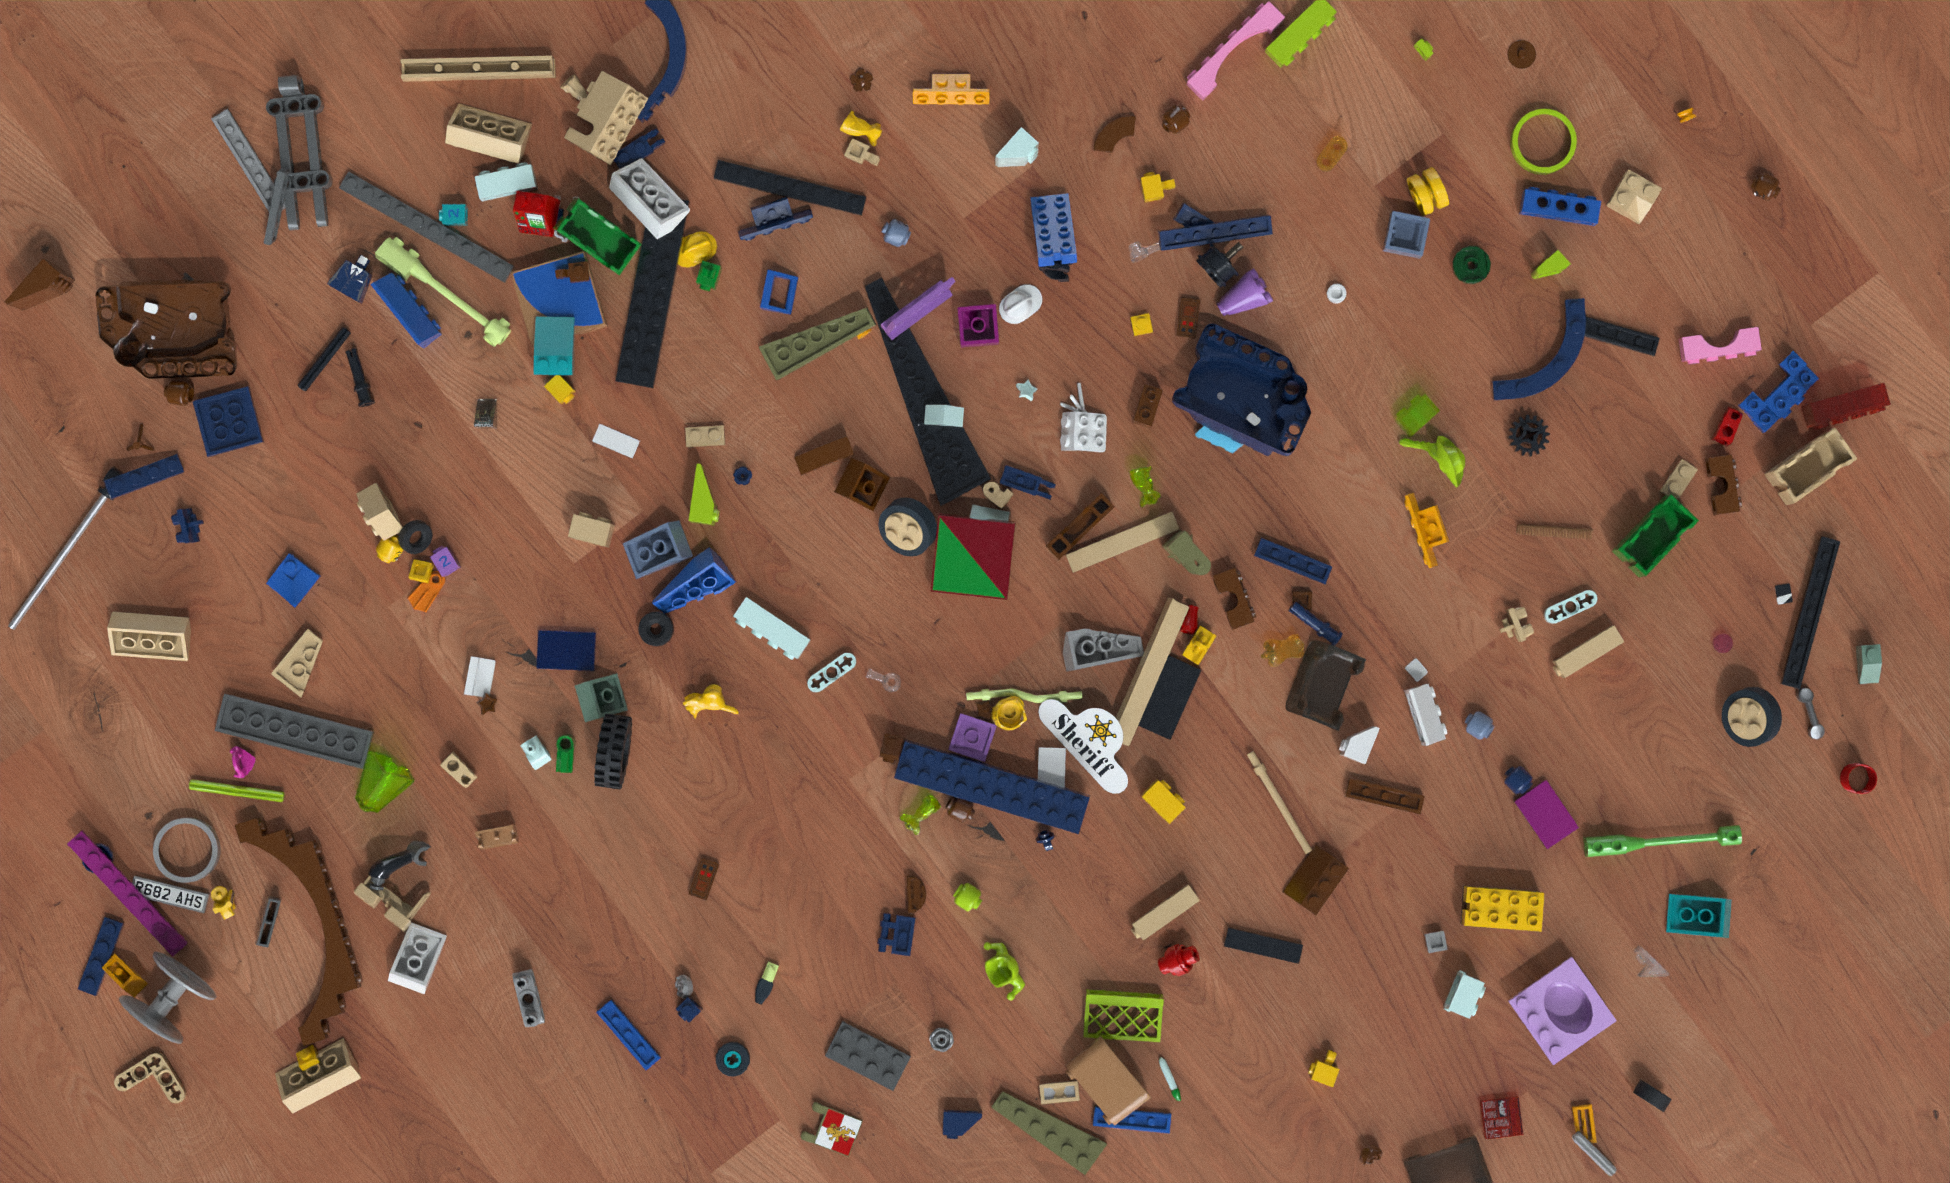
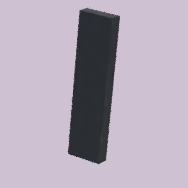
(1621, 336)
(1263, 945)

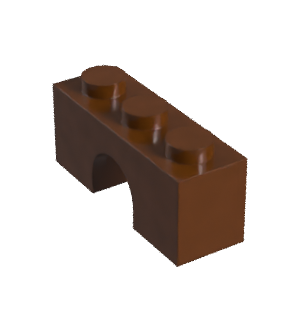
(1728, 500)
(1230, 582)

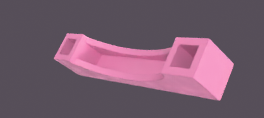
(1265, 20)

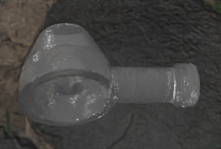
(1138, 252)
(884, 680)

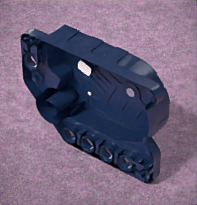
(1240, 382)

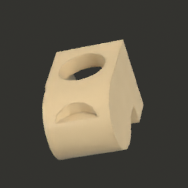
(995, 495)

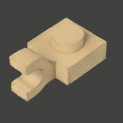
(859, 152)

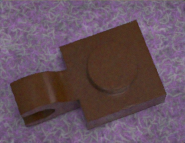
(577, 272)

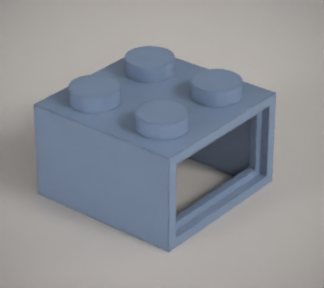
(1406, 234)

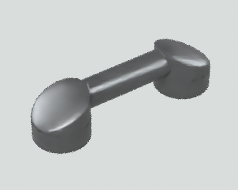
(1806, 696)

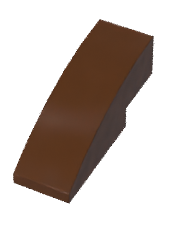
(824, 455)

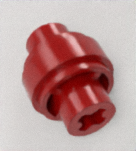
(1178, 960)

